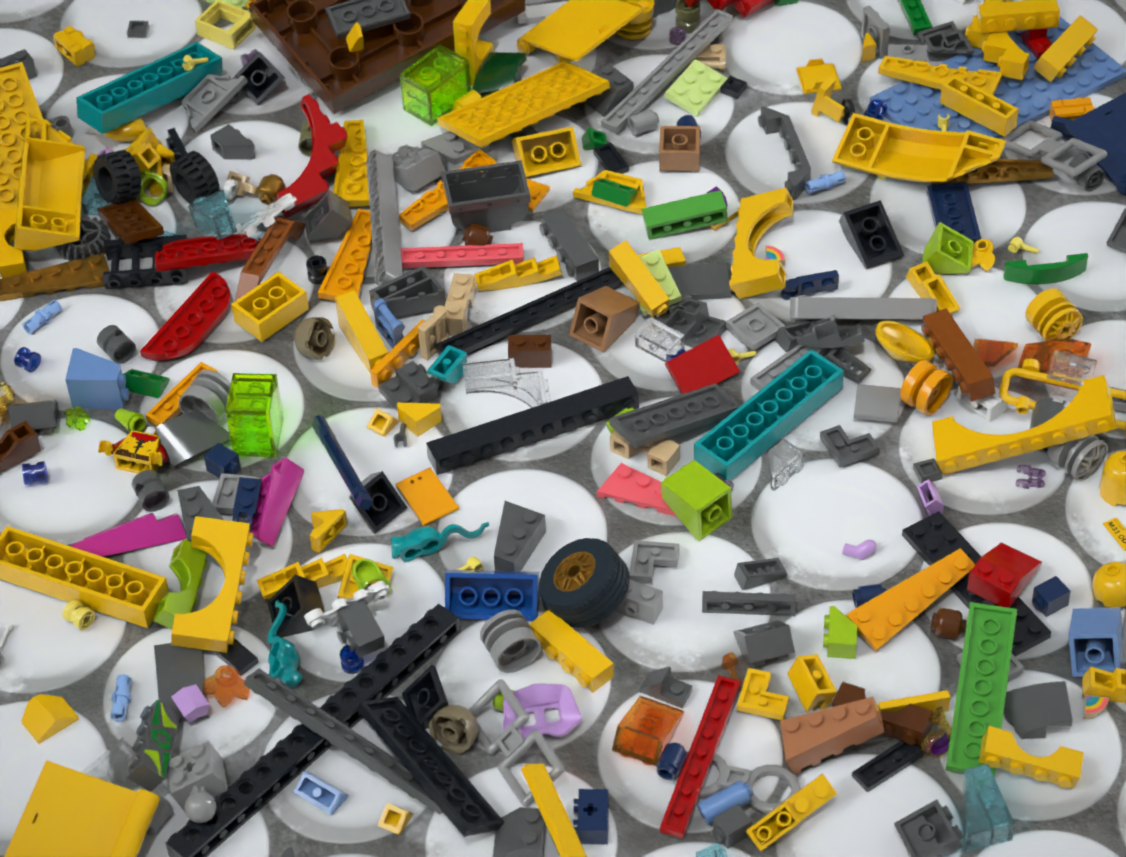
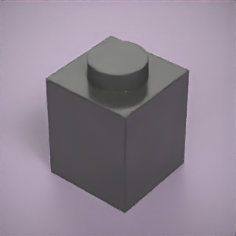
(731, 826)

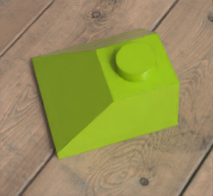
(948, 251)

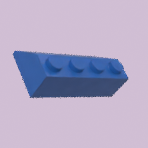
(486, 593)

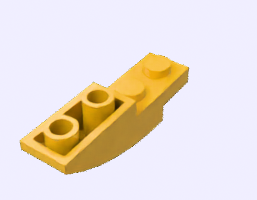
(791, 812)

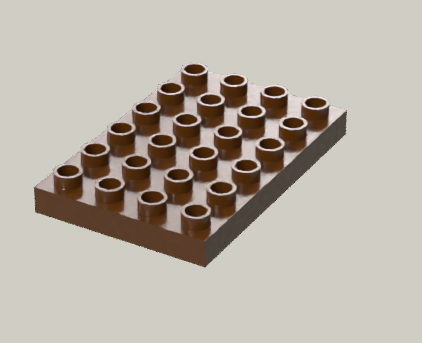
(344, 77)

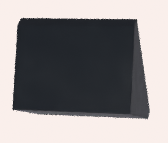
(425, 696)

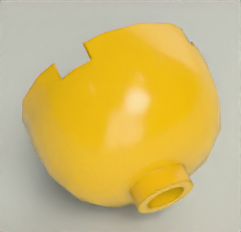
(1110, 584)

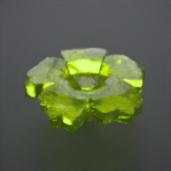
(77, 418)

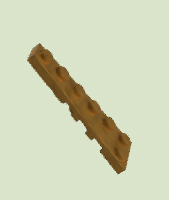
(1005, 170)
(56, 277)

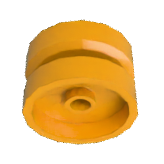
(926, 387)

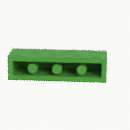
(685, 214)

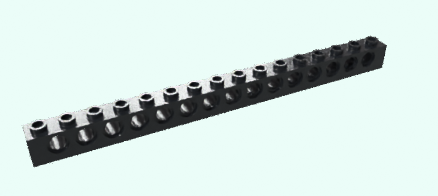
(372, 683)

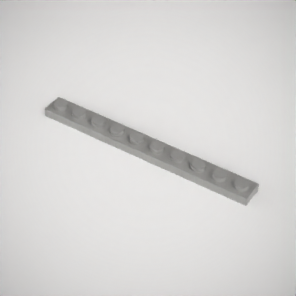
(667, 70)

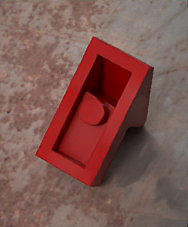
(1036, 41)

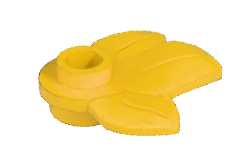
(983, 256)

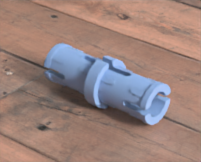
(825, 182)
(42, 316)
(121, 698)

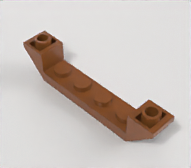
(266, 253)

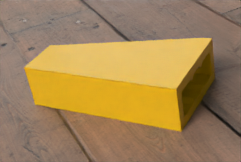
(638, 279)
(359, 329)

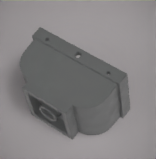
(487, 197)

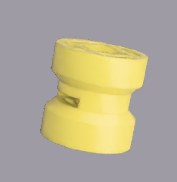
(78, 614)

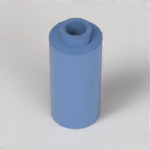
(725, 799)

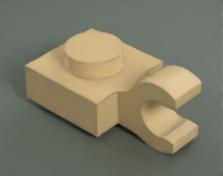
(243, 183)

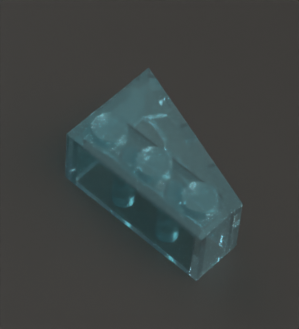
(213, 215)
(984, 809)

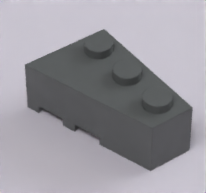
(410, 293)
(195, 503)
(517, 537)

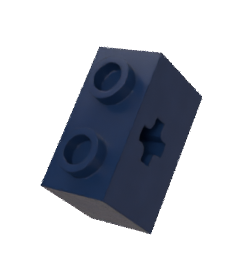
(592, 813)

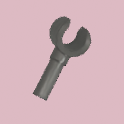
(401, 436)

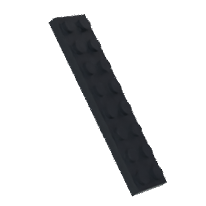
(937, 538)
(430, 766)

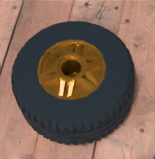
(584, 582)

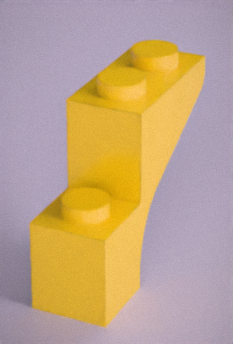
(144, 150)

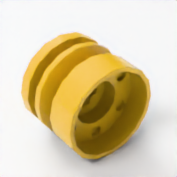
(641, 24)
(1053, 315)

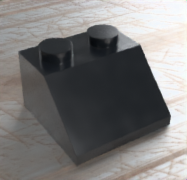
(299, 597)

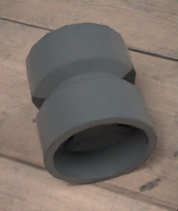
(1090, 178)
(116, 344)
(150, 490)

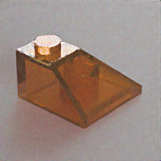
(993, 350)

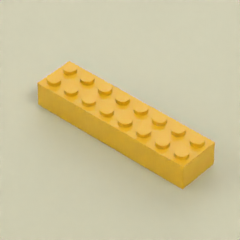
(80, 575)

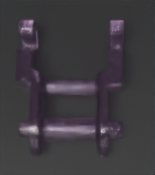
(1031, 472)

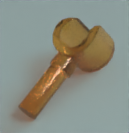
(730, 660)

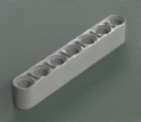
(861, 308)

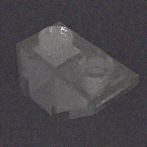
(784, 462)

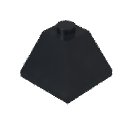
(261, 77)
(385, 503)

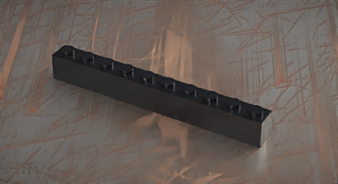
(531, 425)

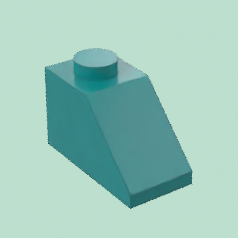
(449, 365)

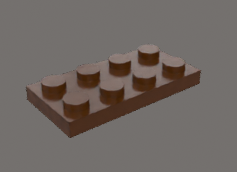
(130, 221)

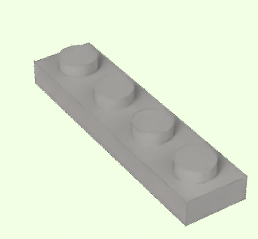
(769, 373)

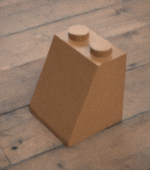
(603, 317)

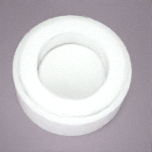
(230, 188)

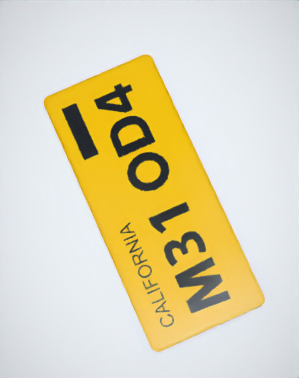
(1117, 530)

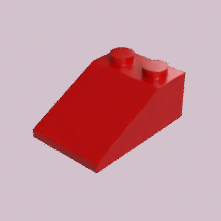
(1002, 575)

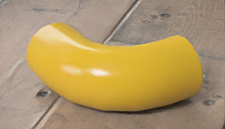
(128, 132)

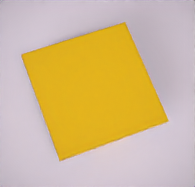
(815, 74)

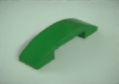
(1046, 273)

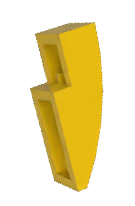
(932, 286)
(1105, 684)

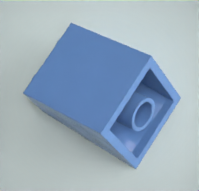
(95, 382)
(1095, 639)

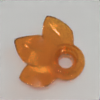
(225, 687)

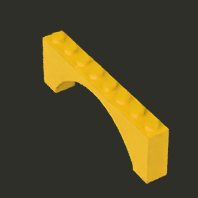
(1084, 416)

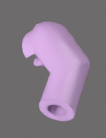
(860, 551)

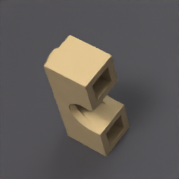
(459, 298)
(661, 455)

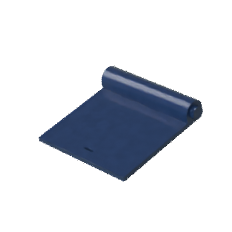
(1106, 129)

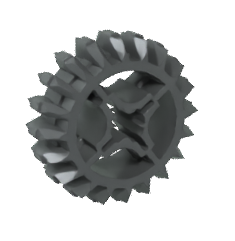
(90, 242)

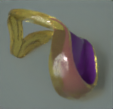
(938, 741)

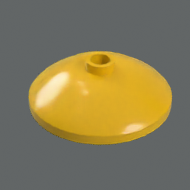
(903, 342)

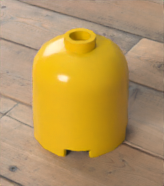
(1113, 479)

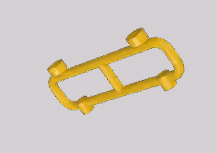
(1030, 370)

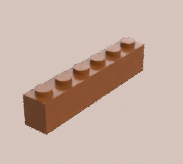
(958, 355)

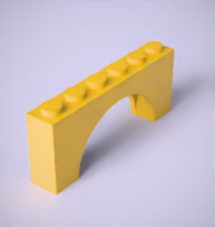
(756, 216)
(212, 625)

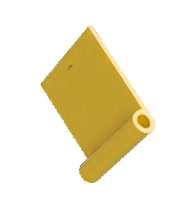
(578, 27)
(81, 817)

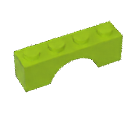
(188, 566)

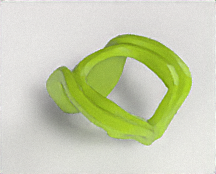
(146, 177)
(367, 571)

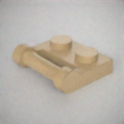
(713, 56)
(432, 332)

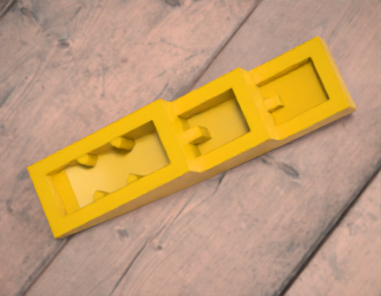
(516, 275)
(317, 571)

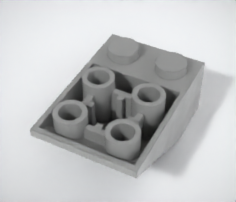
(416, 166)

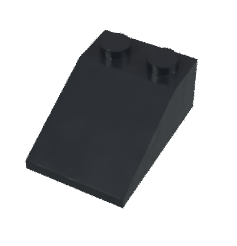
(871, 234)

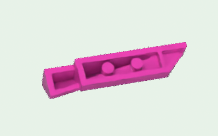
(275, 499)
(134, 535)

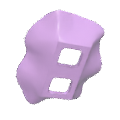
(537, 699)

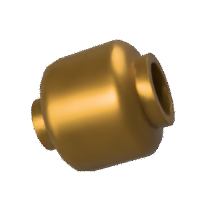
(269, 188)

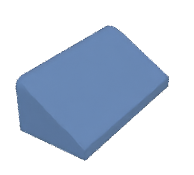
(320, 792)

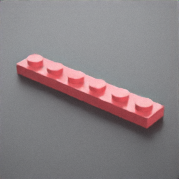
(461, 255)

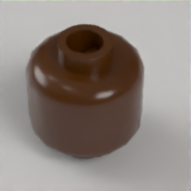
(477, 235)
(948, 624)

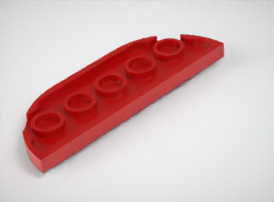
(204, 251)
(191, 321)

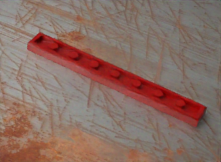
(700, 757)

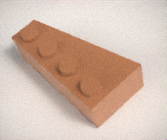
(829, 732)

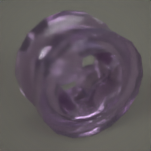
(677, 35)

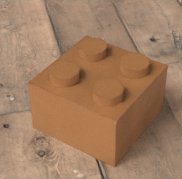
(679, 148)

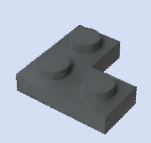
(846, 450)

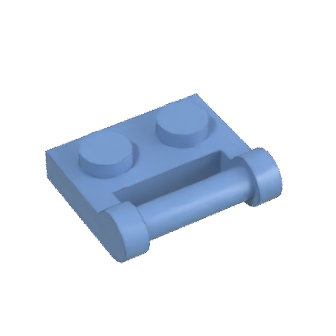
(387, 324)

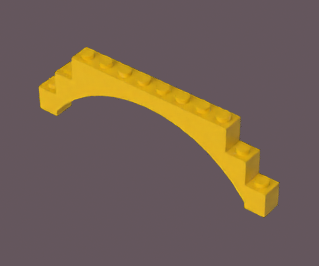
(999, 48)

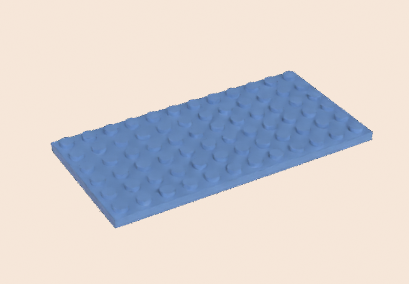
(920, 105)

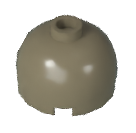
(314, 338)
(454, 728)

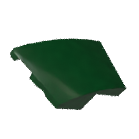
(498, 71)

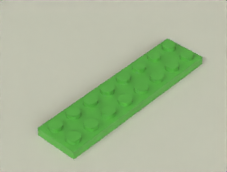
(981, 682)

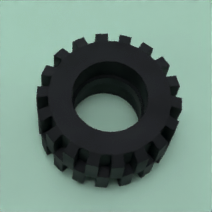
(117, 176)
(193, 176)

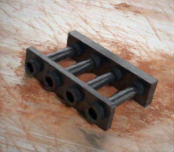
(136, 277)

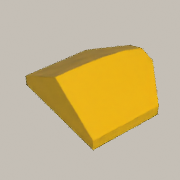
(47, 716)

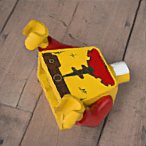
(136, 451)

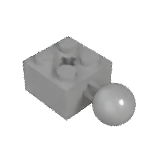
(195, 781)

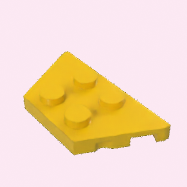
(636, 204)

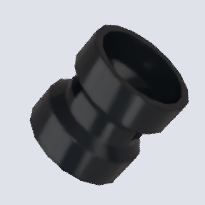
(316, 269)

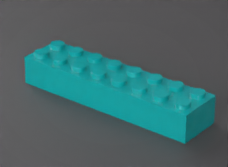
(146, 88)
(769, 415)

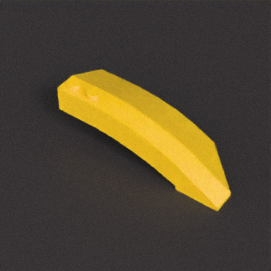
(913, 152)
(48, 188)

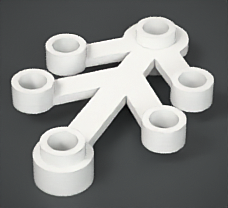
(266, 217)
(376, 591)

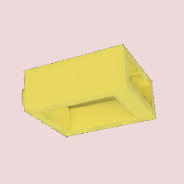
(241, 29)

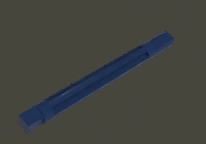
(341, 462)

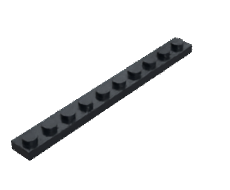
(529, 313)

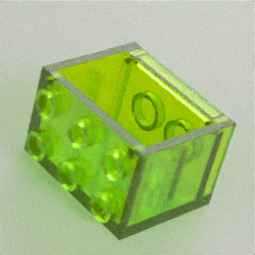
(434, 84)
(254, 414)

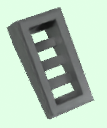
(787, 335)
(850, 360)
(747, 579)

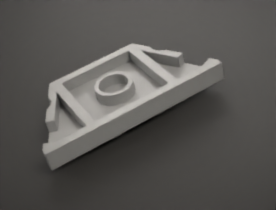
(210, 97)
(452, 147)

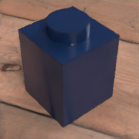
(222, 460)
(1050, 596)

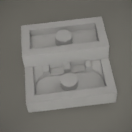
(877, 403)

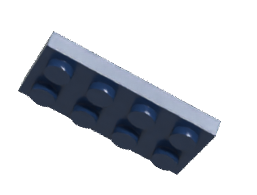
(954, 208)

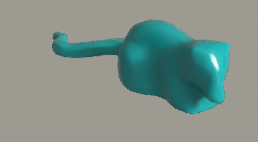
(427, 540)
(283, 654)

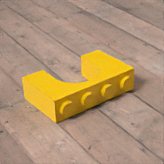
(466, 31)

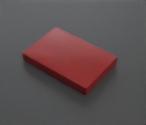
(702, 366)

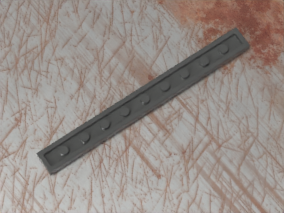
(338, 735)

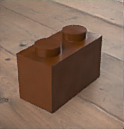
(530, 350)

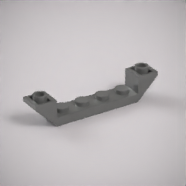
(775, 122)

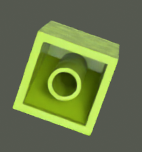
(698, 499)

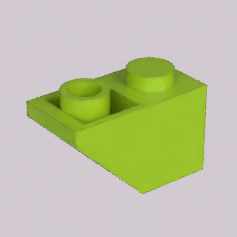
(841, 635)

